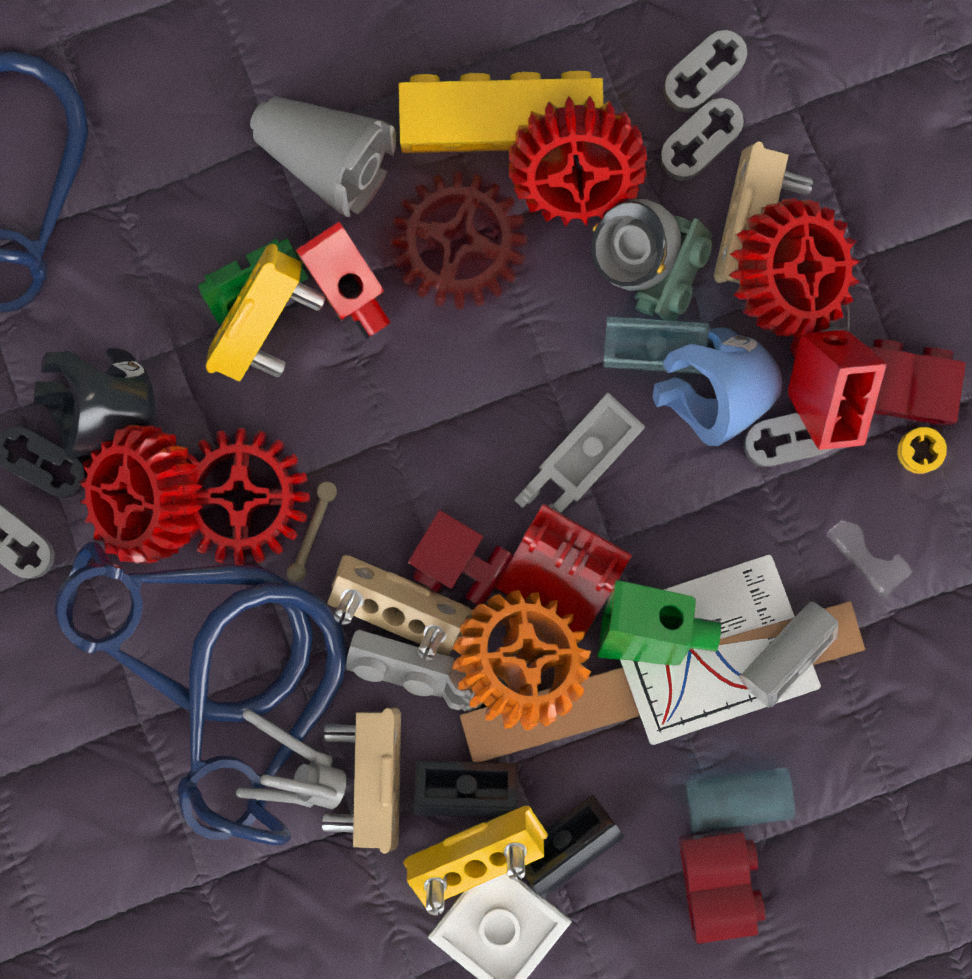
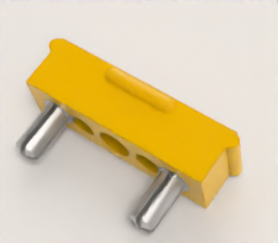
(254, 314)
(476, 857)

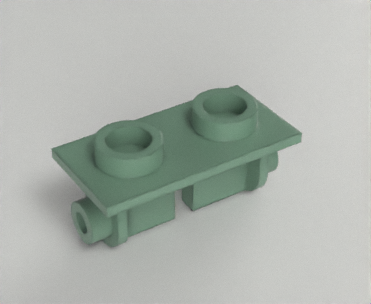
(675, 290)

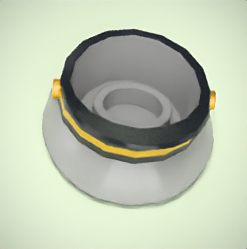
(636, 244)

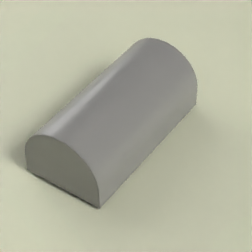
(790, 654)

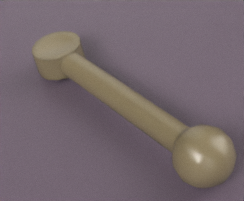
(327, 493)

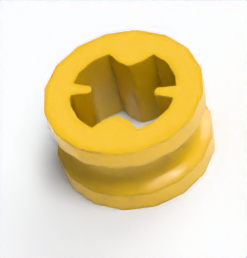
(937, 449)

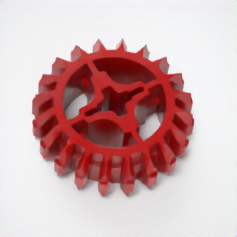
(548, 174)
(794, 267)
(241, 474)
(141, 494)

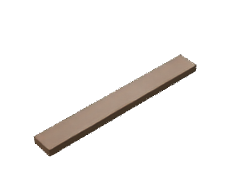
(610, 699)

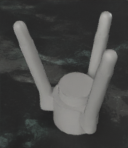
(312, 783)

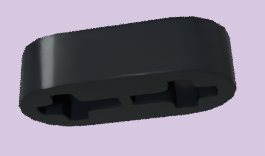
(35, 472)

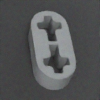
(696, 63)
(693, 131)
(785, 453)
(27, 536)

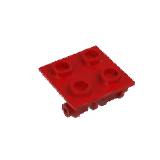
(566, 566)

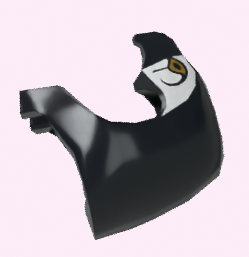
(100, 399)

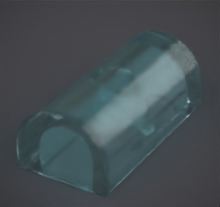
(647, 342)
(740, 799)

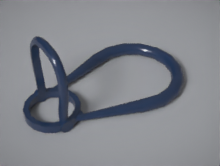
(66, 174)
(198, 688)
(172, 689)

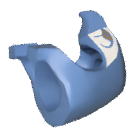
(743, 381)

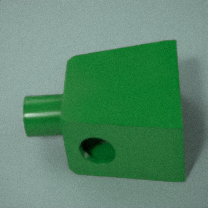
(653, 626)

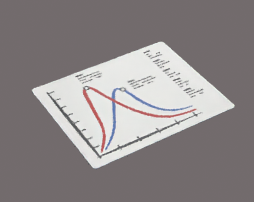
(708, 683)

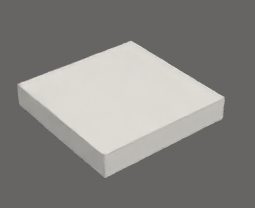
(500, 929)

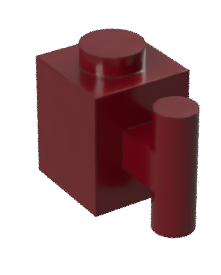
(449, 551)

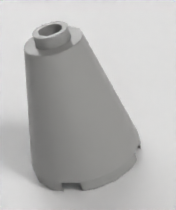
(326, 149)

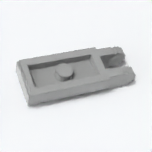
(585, 453)
(398, 663)

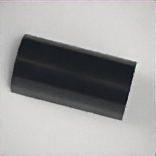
(465, 788)
(572, 846)

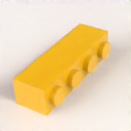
(482, 111)

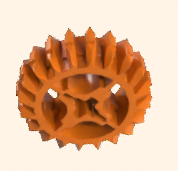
(522, 624)

